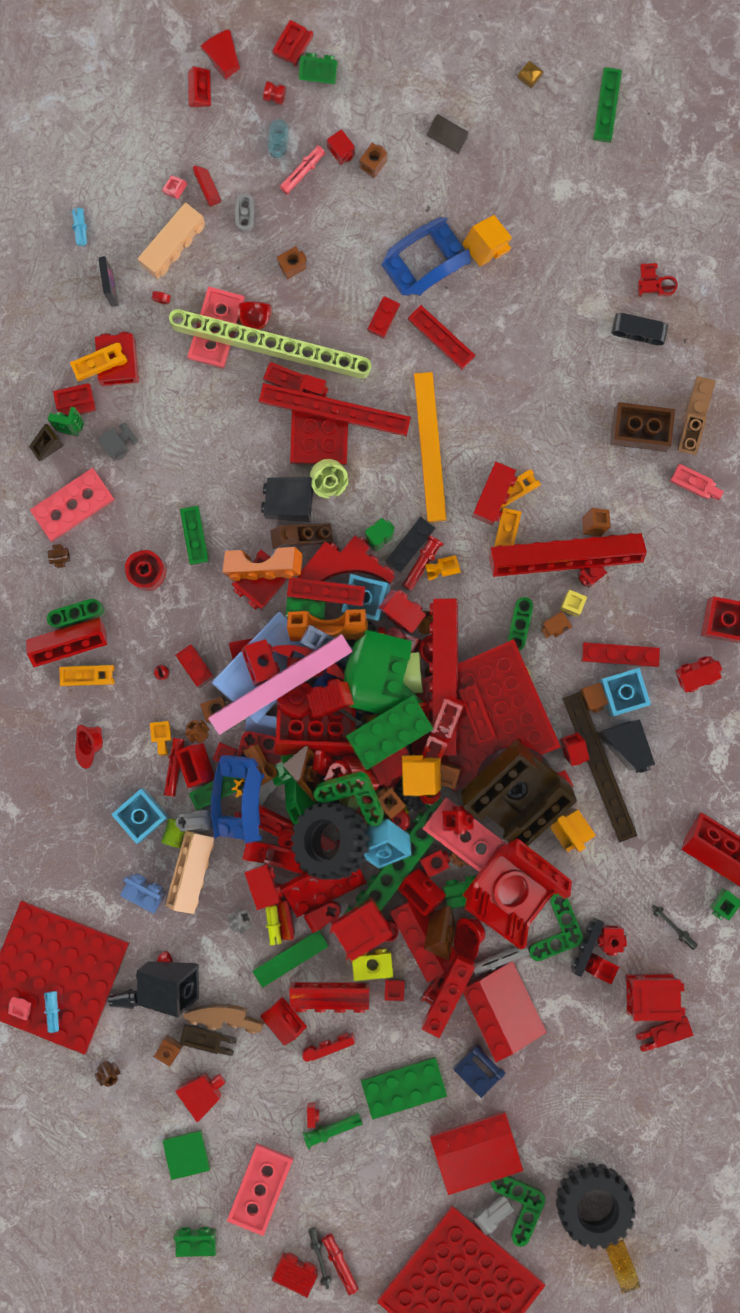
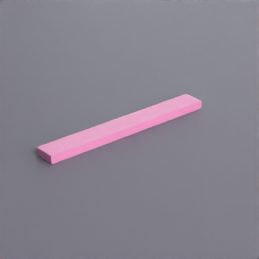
(280, 684)

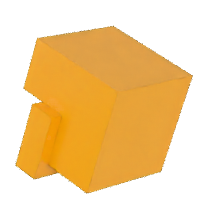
(487, 240)
(421, 775)
(572, 830)

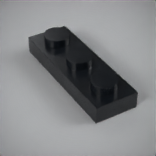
(410, 544)
(586, 947)

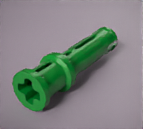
(323, 1133)

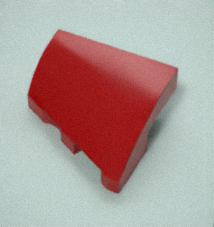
(222, 53)

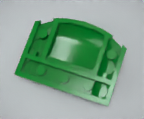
(377, 671)

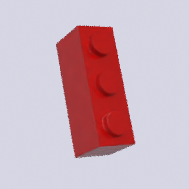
(495, 494)

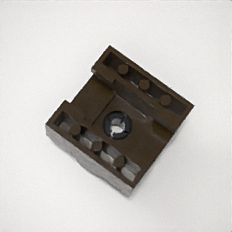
(519, 809)

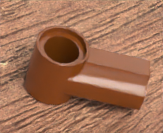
(264, 767)

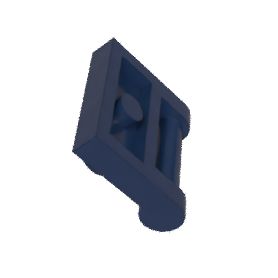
(474, 1075)

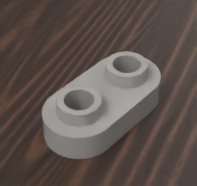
(244, 214)

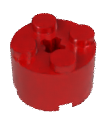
(145, 559)

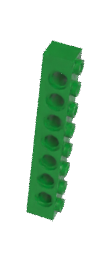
(399, 875)

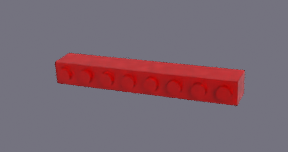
(567, 554)
(444, 659)

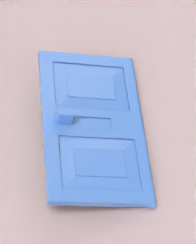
(235, 678)

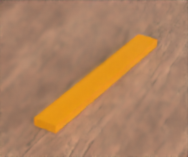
(430, 447)

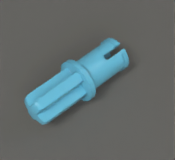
(79, 226)
(52, 1010)

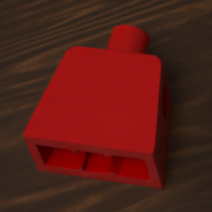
(200, 1094)

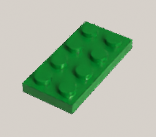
(389, 732)
(403, 1088)

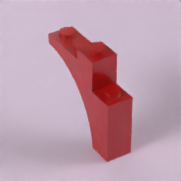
(352, 559)

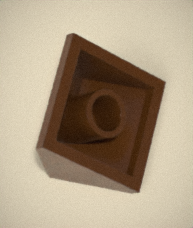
(301, 769)
(440, 933)

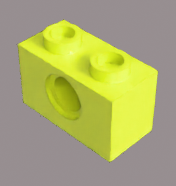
(383, 969)

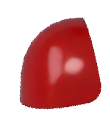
(254, 314)

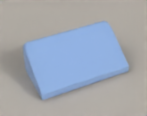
(265, 725)

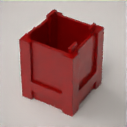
(390, 767)
(361, 929)
(654, 997)

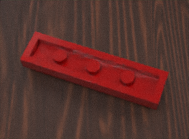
(441, 337)
(326, 591)
(620, 654)

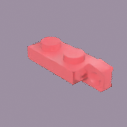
(695, 483)

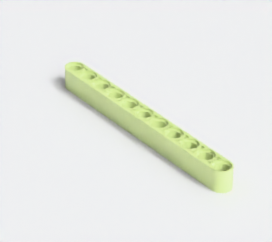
(263, 337)

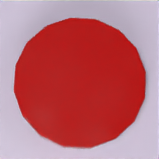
(295, 701)

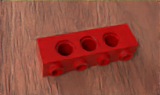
(448, 995)

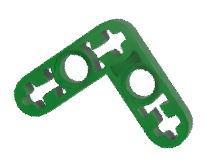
(357, 790)
(563, 936)
(527, 1206)

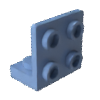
(143, 893)

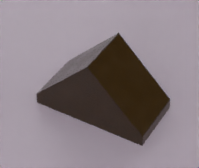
(45, 443)

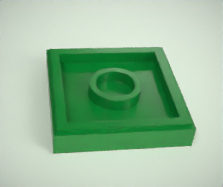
(186, 1155)

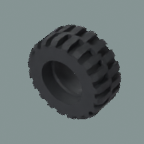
(308, 841)
(607, 1229)

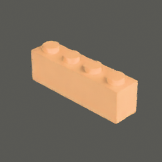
(171, 241)
(190, 872)

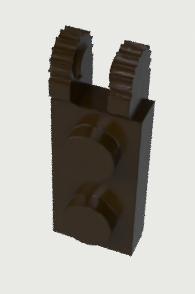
(206, 1040)

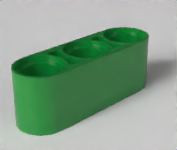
(66, 613)
(525, 617)

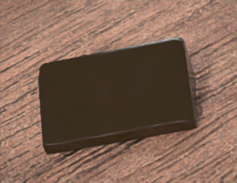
(447, 133)

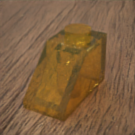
(623, 1267)

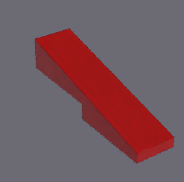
(443, 728)

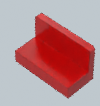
(283, 1021)

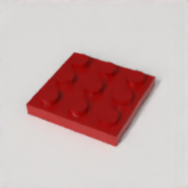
(317, 439)

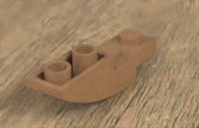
(695, 415)
(216, 1014)

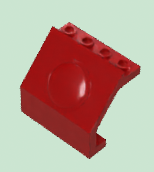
(514, 890)

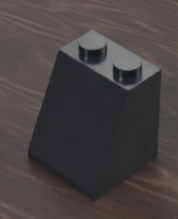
(288, 498)
(629, 745)
(168, 986)

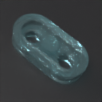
(278, 140)

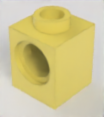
(573, 603)

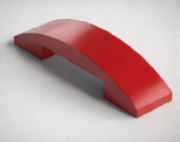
(289, 650)

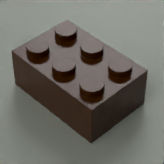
(642, 427)

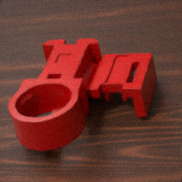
(651, 284)

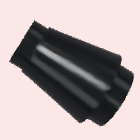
(124, 999)

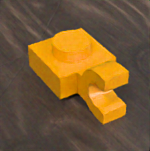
(445, 567)
(161, 733)

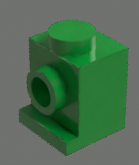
(732, 905)

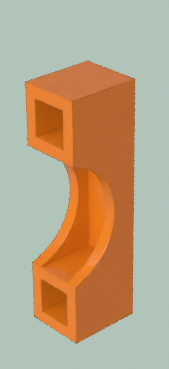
(284, 563)
(350, 624)

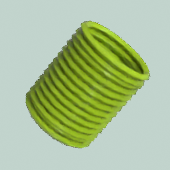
(172, 835)

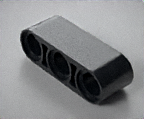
(639, 329)

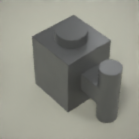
(115, 444)

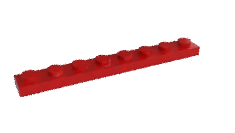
(334, 409)

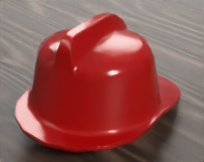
(88, 742)
(468, 937)

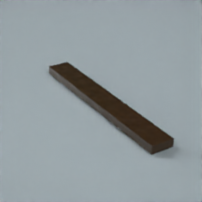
(600, 768)

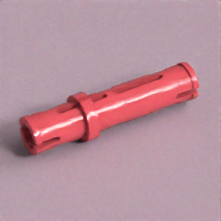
(307, 165)

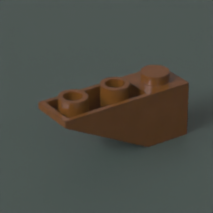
(301, 535)

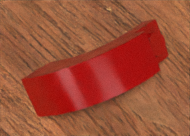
(272, 854)

